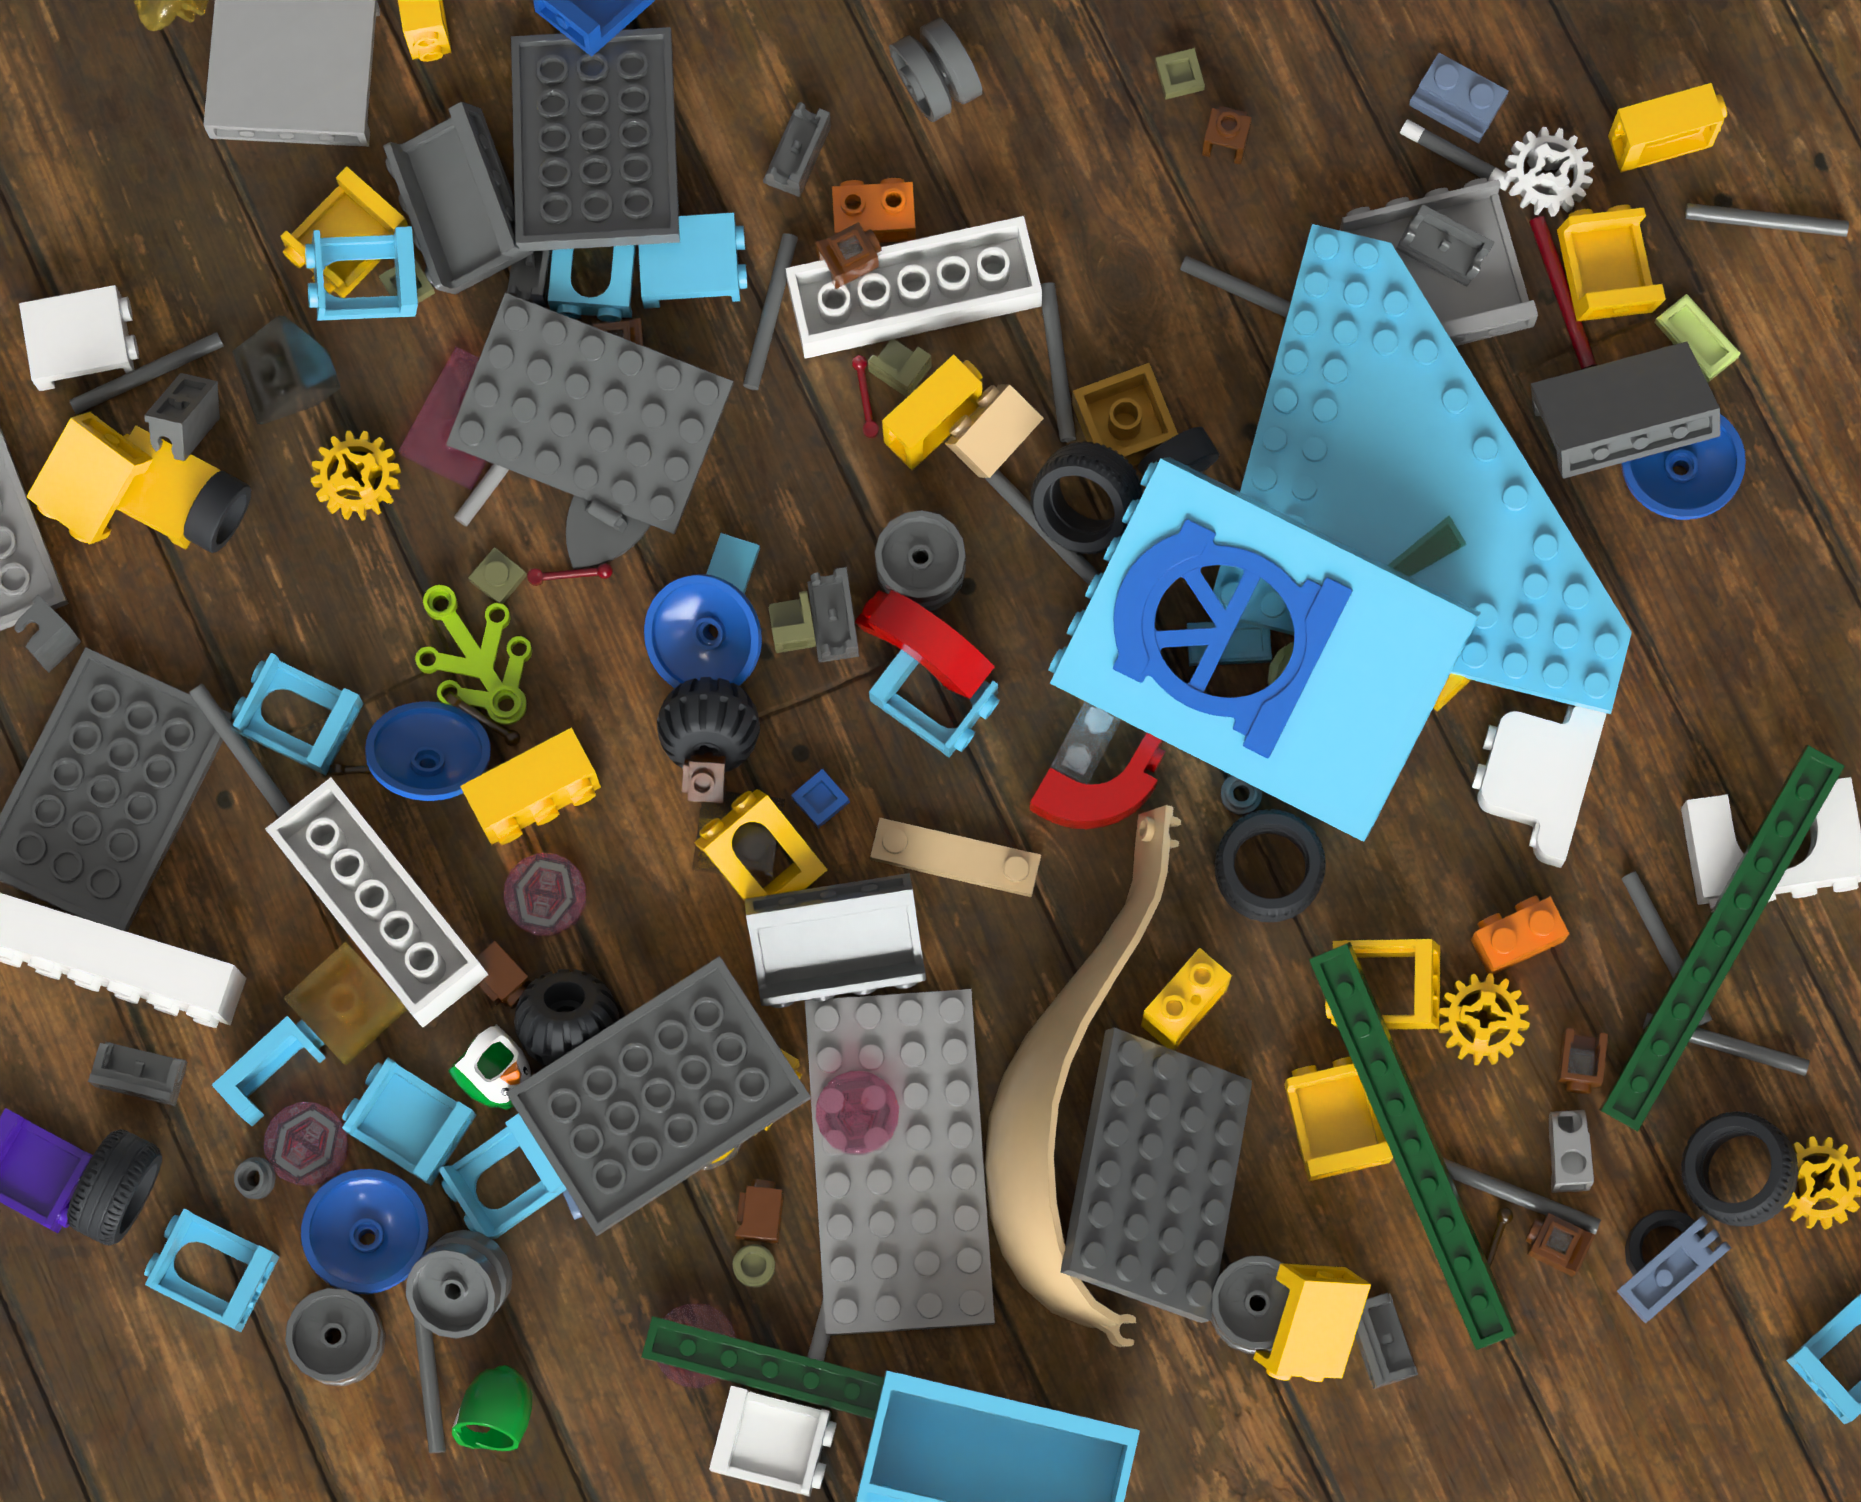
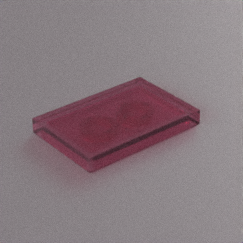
(433, 425)

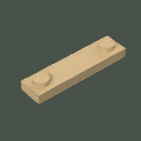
(955, 857)

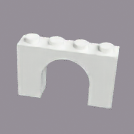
(1831, 860)

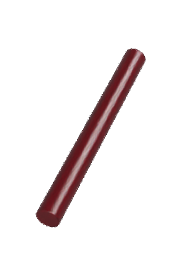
(1562, 292)

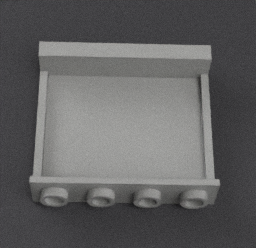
(291, 71)
(1496, 297)

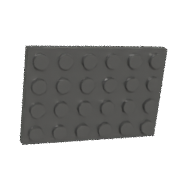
(594, 142)
(590, 413)
(105, 791)
(658, 1095)
(1156, 1176)

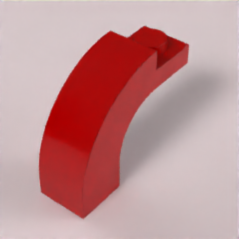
(927, 640)
(1103, 804)

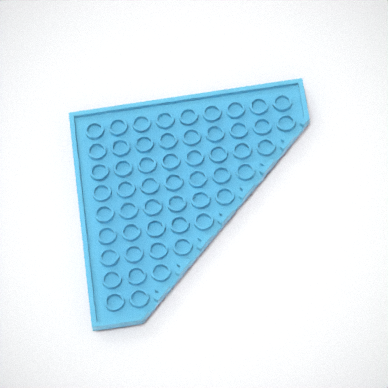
(1385, 436)

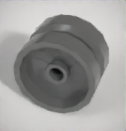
(935, 69)
(926, 537)
(459, 1284)
(1231, 1311)
(311, 1328)

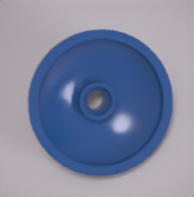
(1711, 479)
(680, 636)
(427, 750)
(359, 1205)

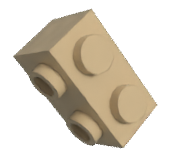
(993, 429)

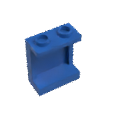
(590, 22)

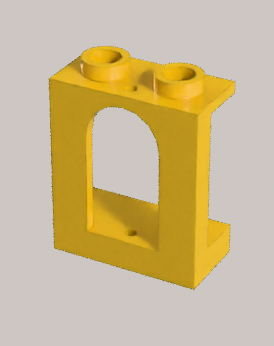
(759, 808)

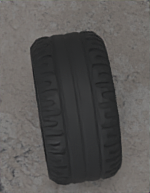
(1064, 523)
(1276, 823)
(1704, 1144)
(114, 1187)

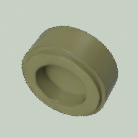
(754, 1265)

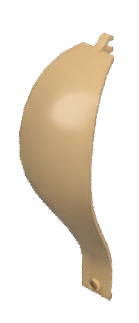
(1025, 1109)

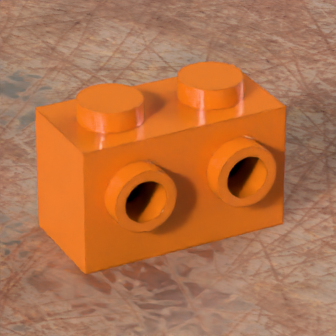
(880, 207)
(1520, 935)

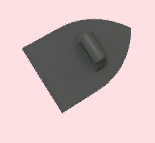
(599, 533)

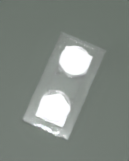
(1086, 743)

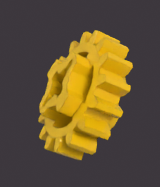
(368, 466)
(1502, 1023)
(1834, 1191)

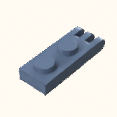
(1672, 1271)

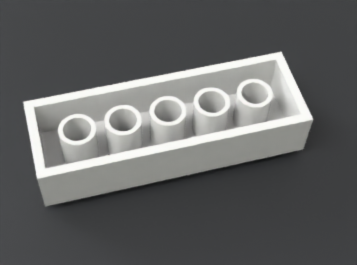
(918, 288)
(377, 902)
(118, 960)

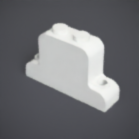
(1540, 775)

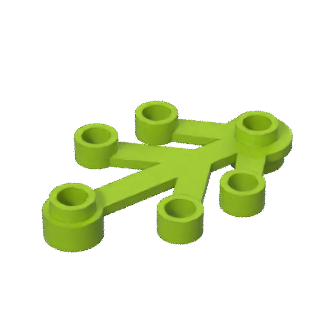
(478, 662)

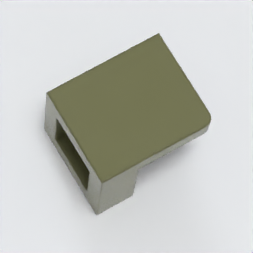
(900, 366)
(792, 624)

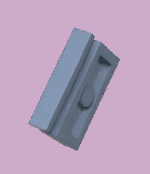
(1458, 98)

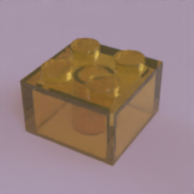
(345, 1003)

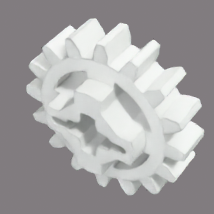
(1541, 157)

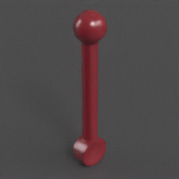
(870, 428)
(537, 577)

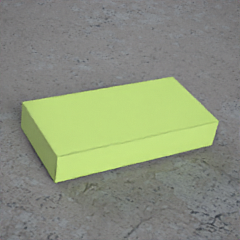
(1689, 324)

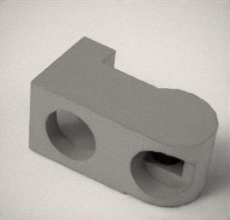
(1570, 1152)

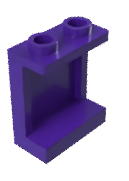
(38, 1171)

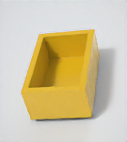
(532, 787)

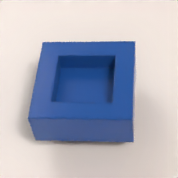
(820, 798)

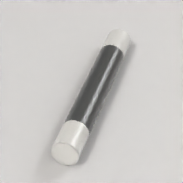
(1453, 153)

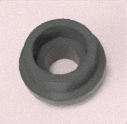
(1235, 806)
(245, 1178)

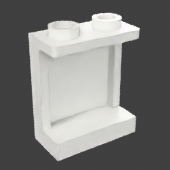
(78, 335)
(772, 1442)

